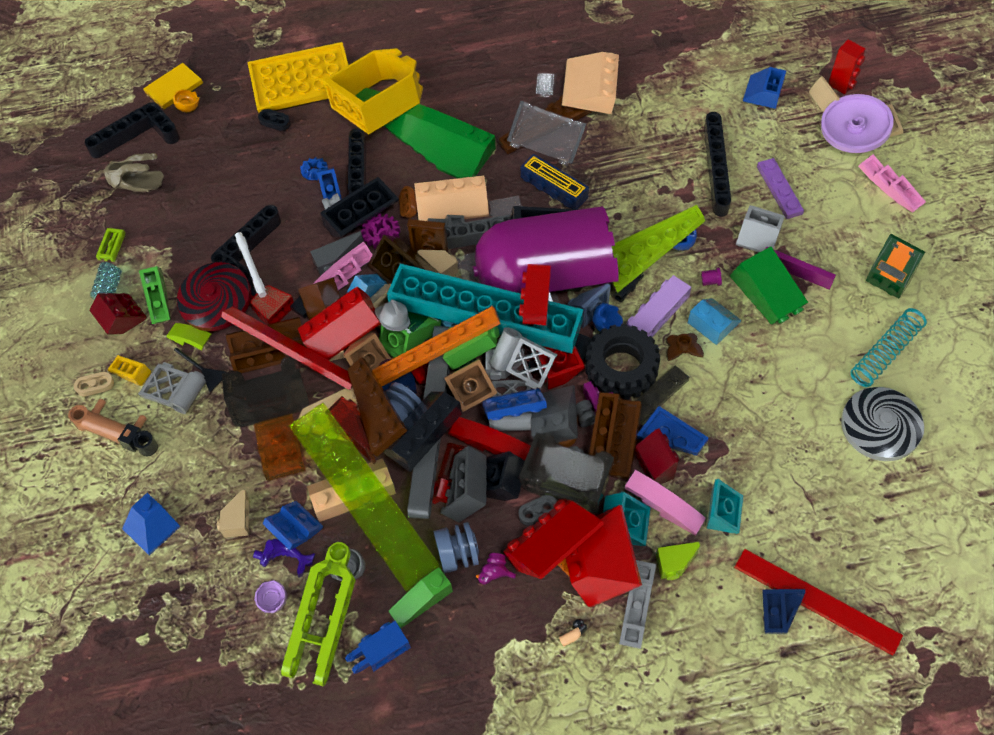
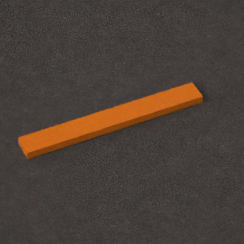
(437, 346)

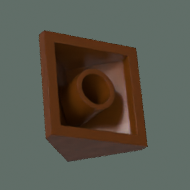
(319, 296)

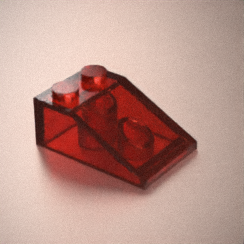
(349, 419)

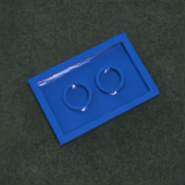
(514, 404)

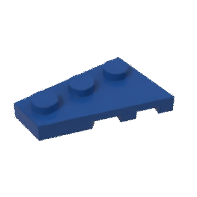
(680, 435)

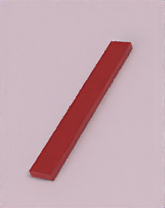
(288, 346)
(821, 602)

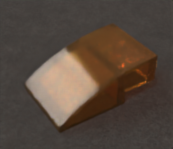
(279, 448)

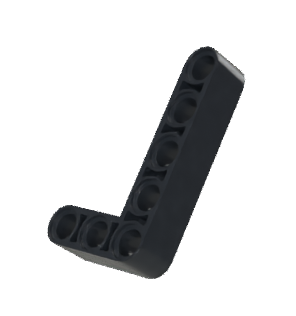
(131, 126)
(254, 232)

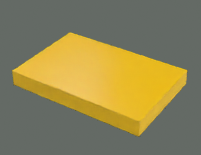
(166, 86)

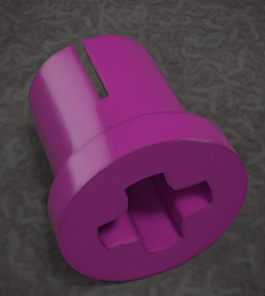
(711, 277)

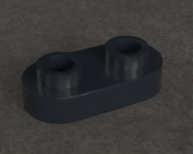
(274, 119)

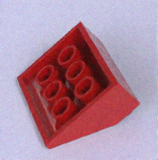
(552, 538)

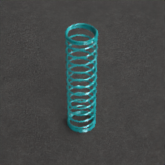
(866, 373)

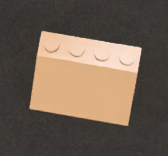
(591, 82)

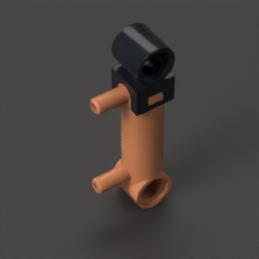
(127, 435)

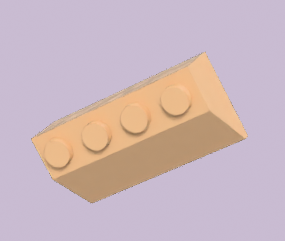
(452, 197)
(327, 502)

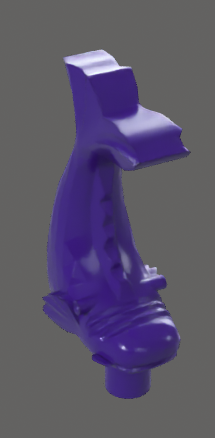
(275, 548)

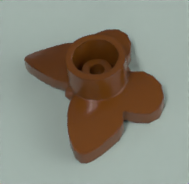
(683, 344)

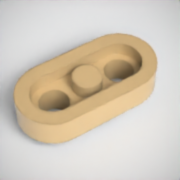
(94, 383)

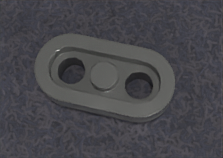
(536, 509)

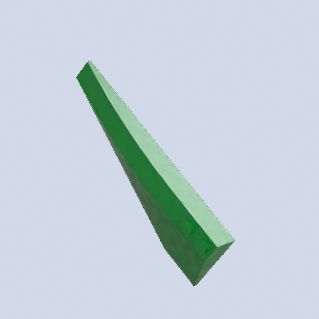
(441, 139)

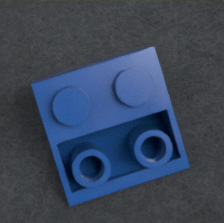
(765, 87)

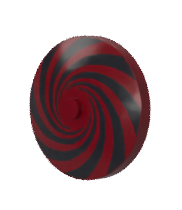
(210, 292)

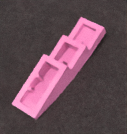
(895, 187)
(347, 266)
(666, 502)

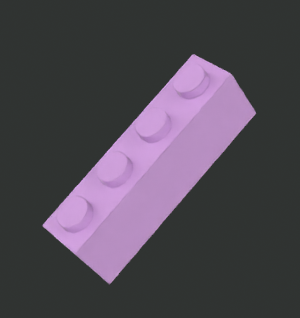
(661, 306)

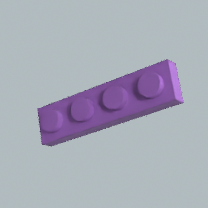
(780, 188)

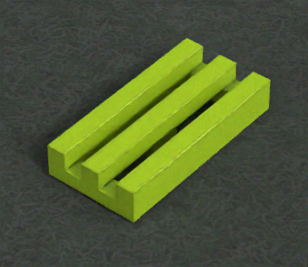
(113, 245)

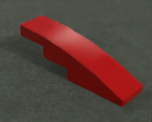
(487, 438)

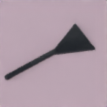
(212, 376)

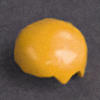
(185, 100)

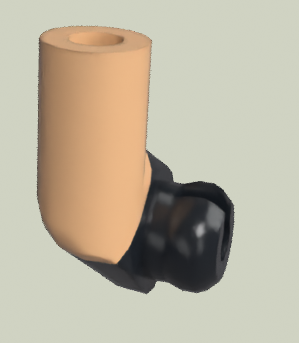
(575, 634)

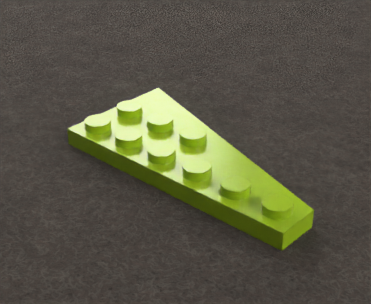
(647, 246)

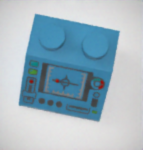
(712, 320)

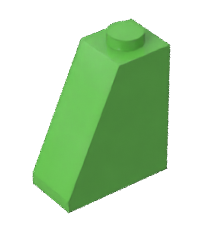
(471, 348)

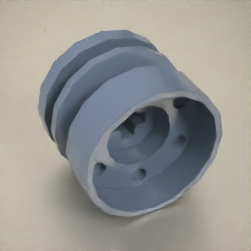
(402, 399)
(456, 547)

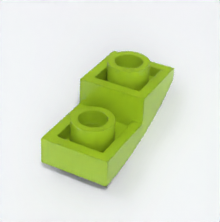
(186, 333)

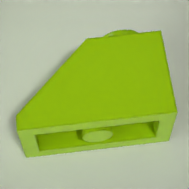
(675, 559)

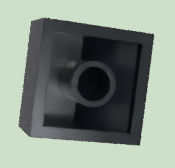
(503, 476)

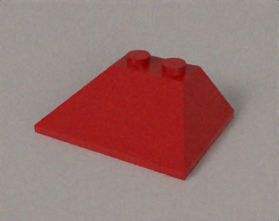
(605, 561)

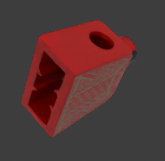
(271, 307)

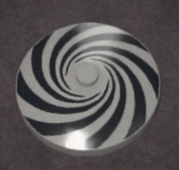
(882, 424)

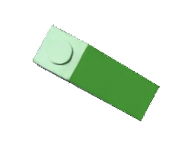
(155, 294)
(421, 597)

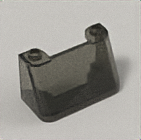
(266, 395)
(566, 473)

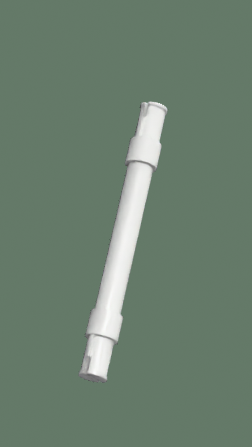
(257, 281)

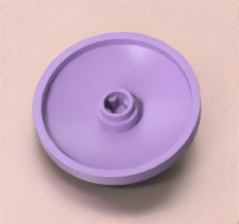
(857, 123)

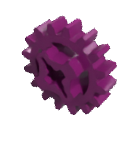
(378, 227)

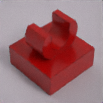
(440, 490)

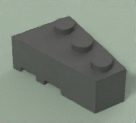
(467, 486)

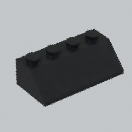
(357, 207)
(425, 428)

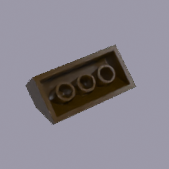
(393, 252)

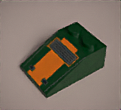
(895, 266)

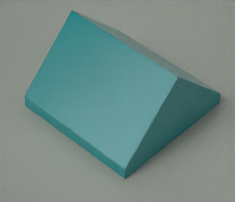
(725, 508)

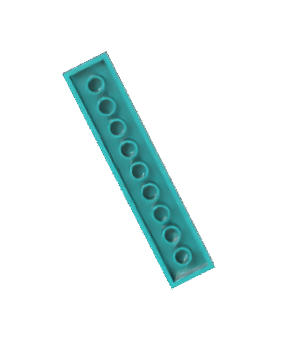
(460, 299)

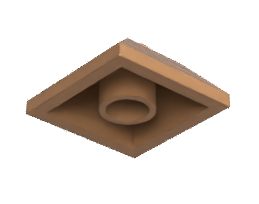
(369, 348)

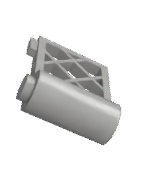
(507, 352)
(182, 392)
(511, 423)

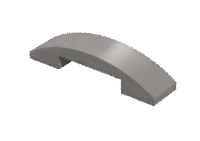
(637, 607)

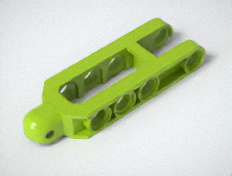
(335, 564)

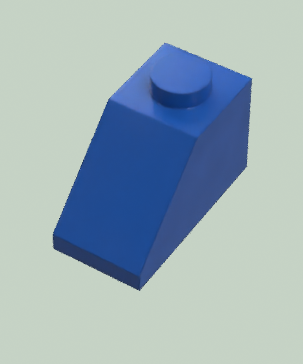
(328, 182)

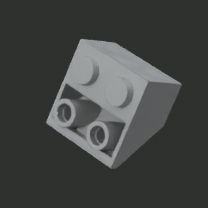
(759, 229)

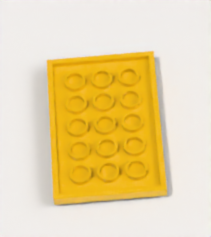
(295, 76)

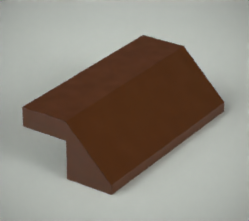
(251, 353)
(616, 431)

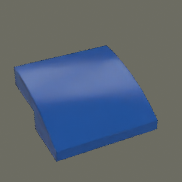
(292, 525)

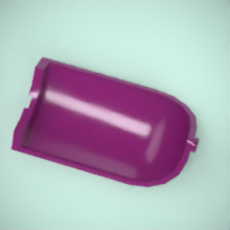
(569, 241)

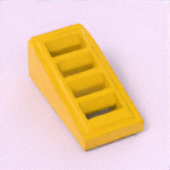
(140, 373)

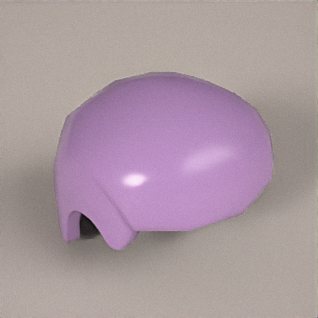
(271, 596)

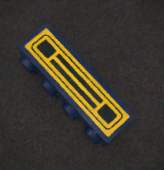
(554, 182)

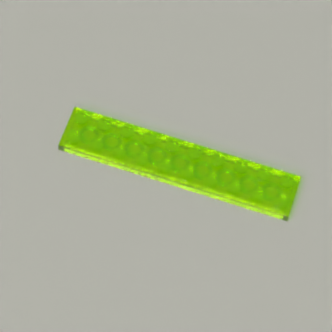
(364, 496)

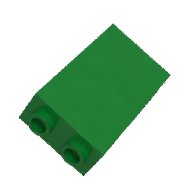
(769, 286)

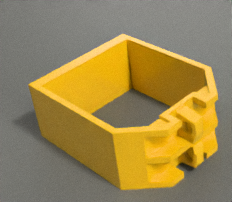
(366, 72)

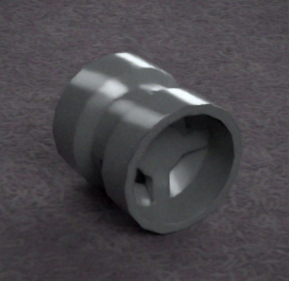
(585, 413)

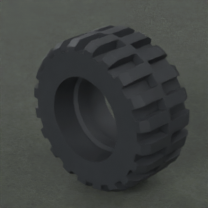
(622, 340)

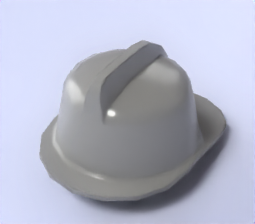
(393, 316)

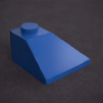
(149, 524)

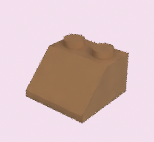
(470, 385)

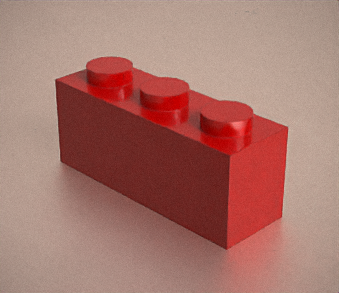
(847, 66)
(535, 294)

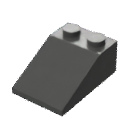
(559, 417)

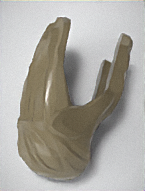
(134, 176)

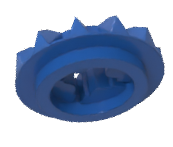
(312, 174)

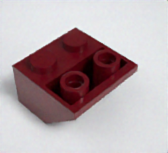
(116, 312)
(657, 457)

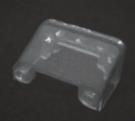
(546, 133)

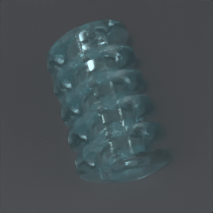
(106, 279)

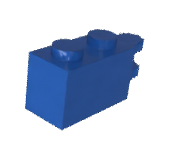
(379, 647)

